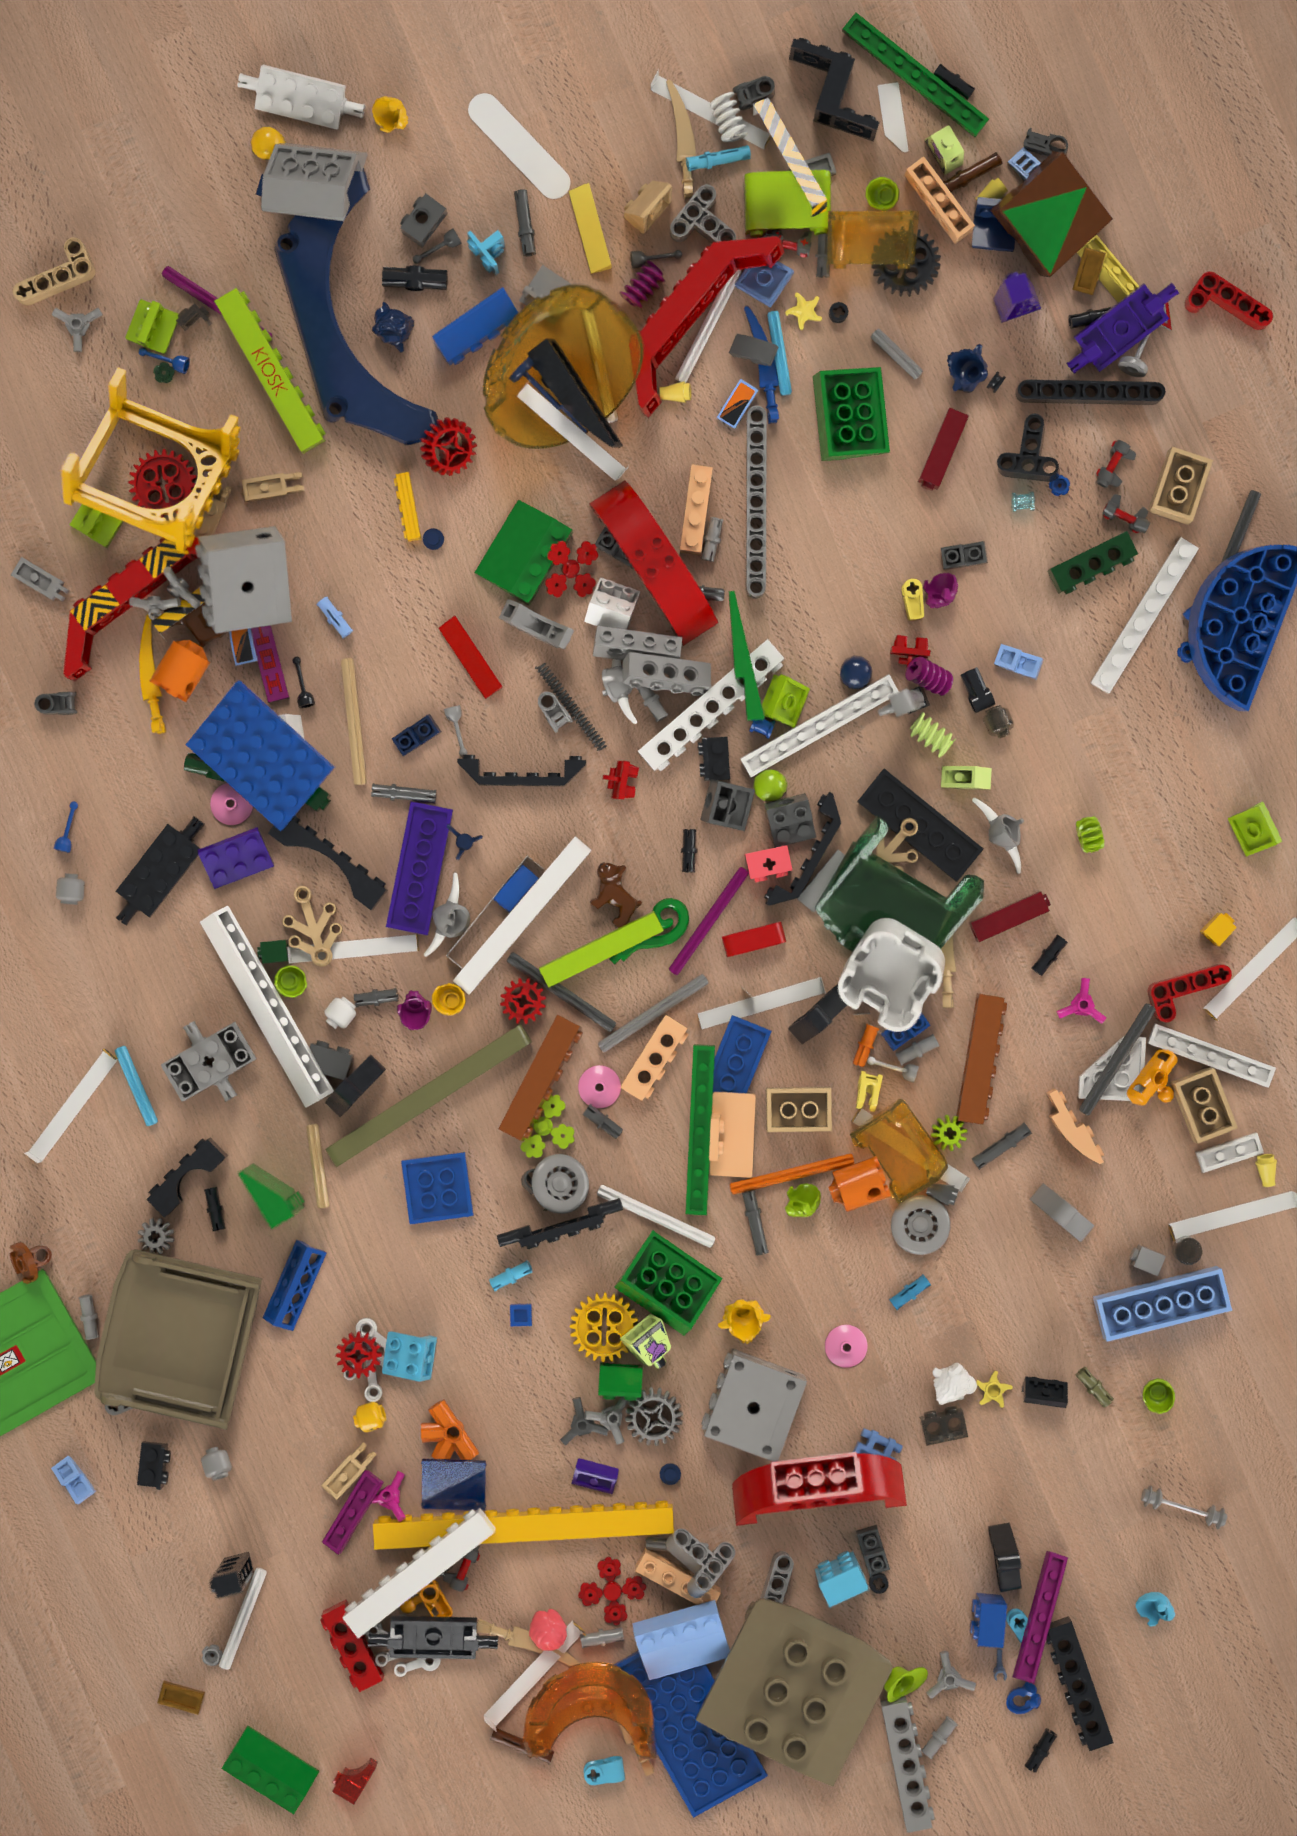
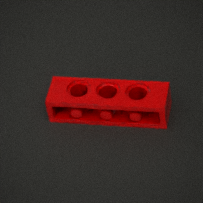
(359, 1678)

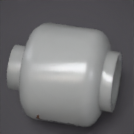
(70, 889)
(216, 1463)

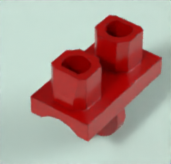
(900, 648)
(618, 780)

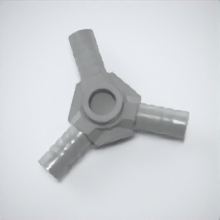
(77, 324)
(179, 587)
(154, 605)
(610, 1418)
(949, 1678)

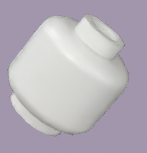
(340, 1013)

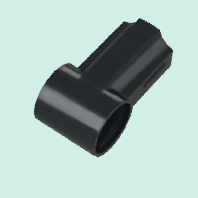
(979, 696)

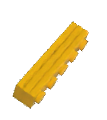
(407, 506)

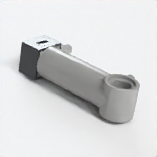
(906, 702)

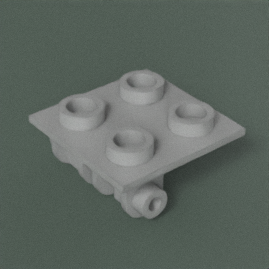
(541, 285)

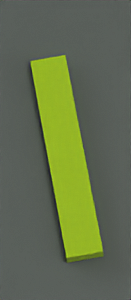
(601, 949)

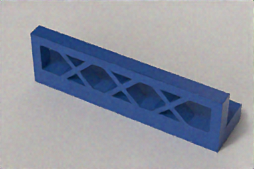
(290, 1284)

